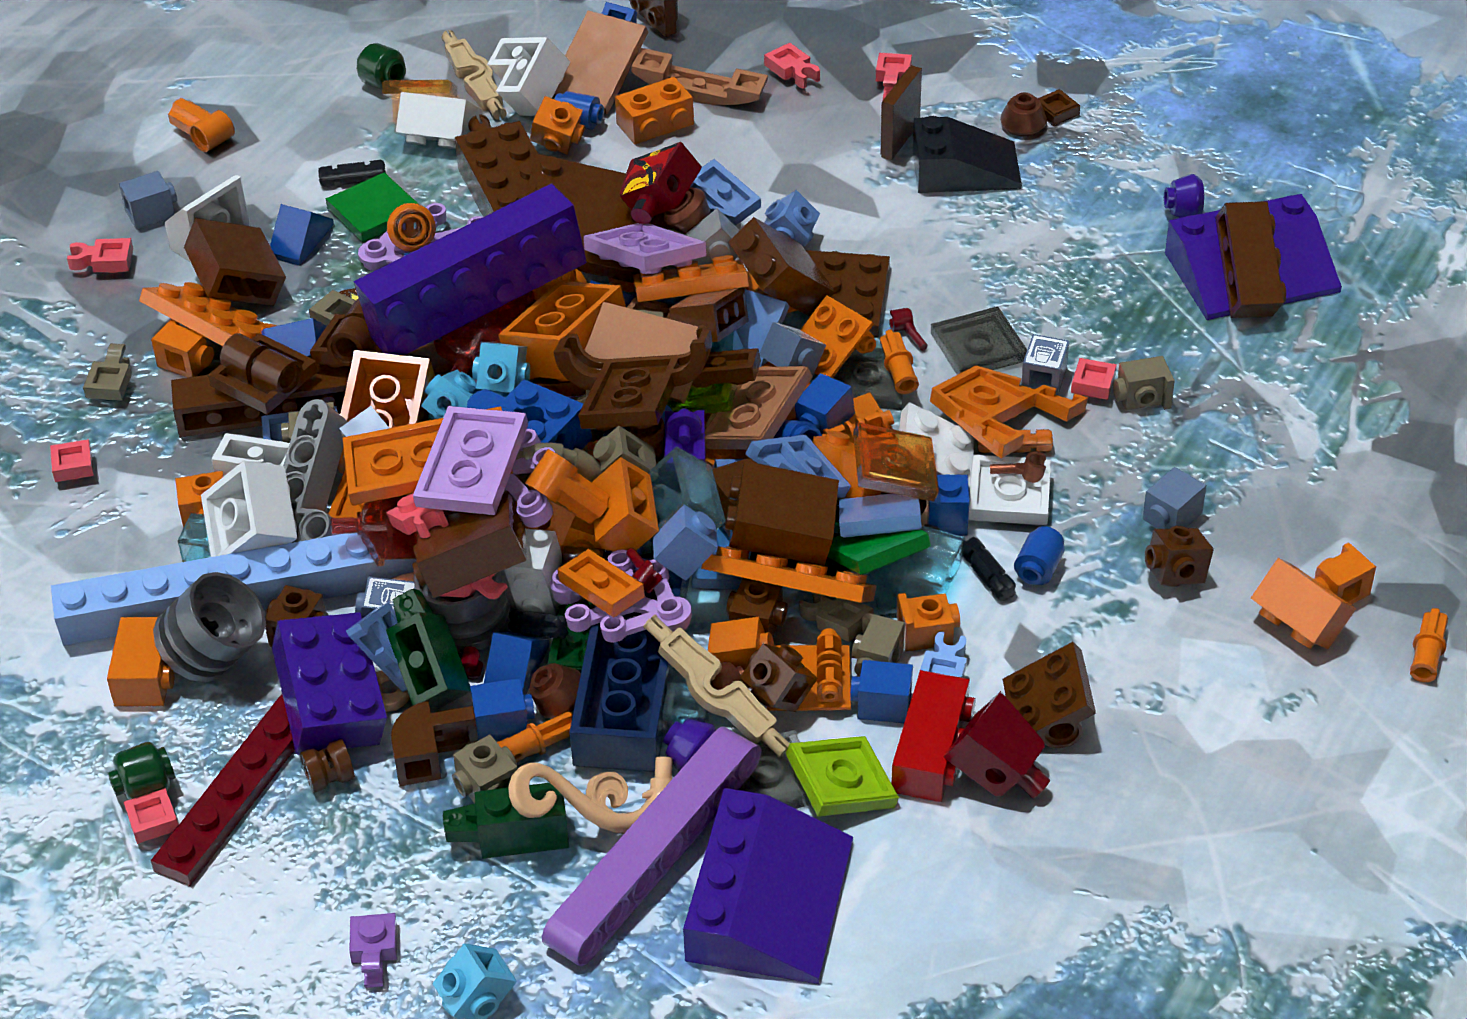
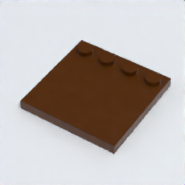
(596, 205)

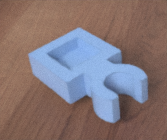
(946, 658)

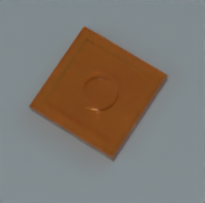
(440, 88)
(895, 462)

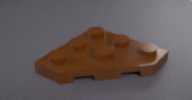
(857, 281)

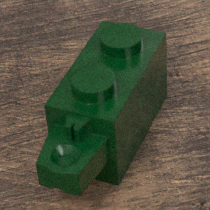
(426, 652)
(504, 830)

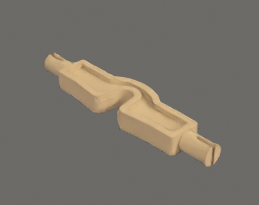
(476, 73)
(733, 701)

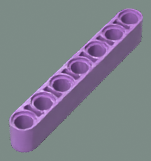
(649, 847)

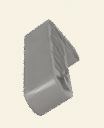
(312, 467)

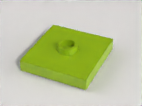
(841, 776)

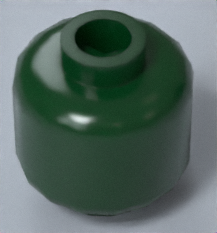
(379, 64)
(141, 771)

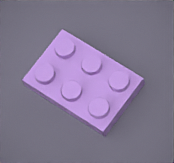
(645, 247)
(471, 460)

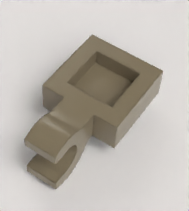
(109, 378)

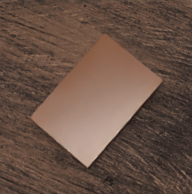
(601, 57)
(633, 333)
(757, 408)

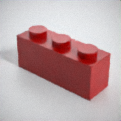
(930, 728)

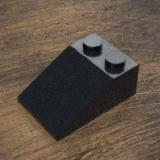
(962, 157)

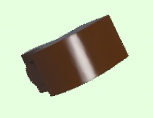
(422, 735)

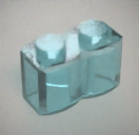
(928, 570)

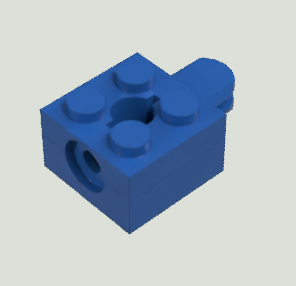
(547, 412)

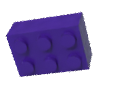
(327, 683)

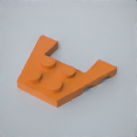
(987, 398)

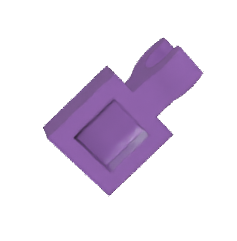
(372, 942)

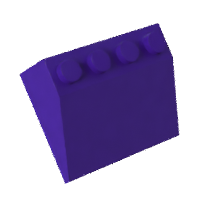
(1304, 265)
(766, 889)

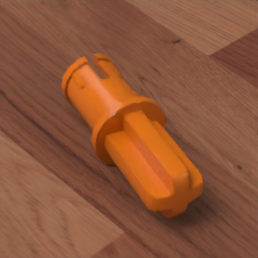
(899, 362)
(1429, 646)
(538, 737)

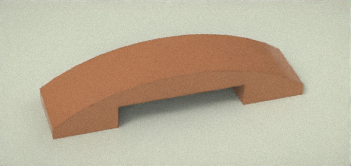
(704, 87)

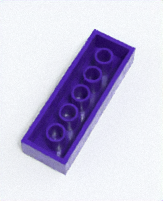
(471, 271)

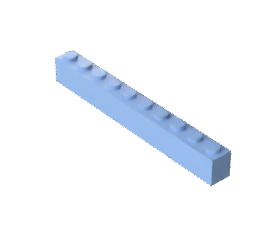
(324, 565)

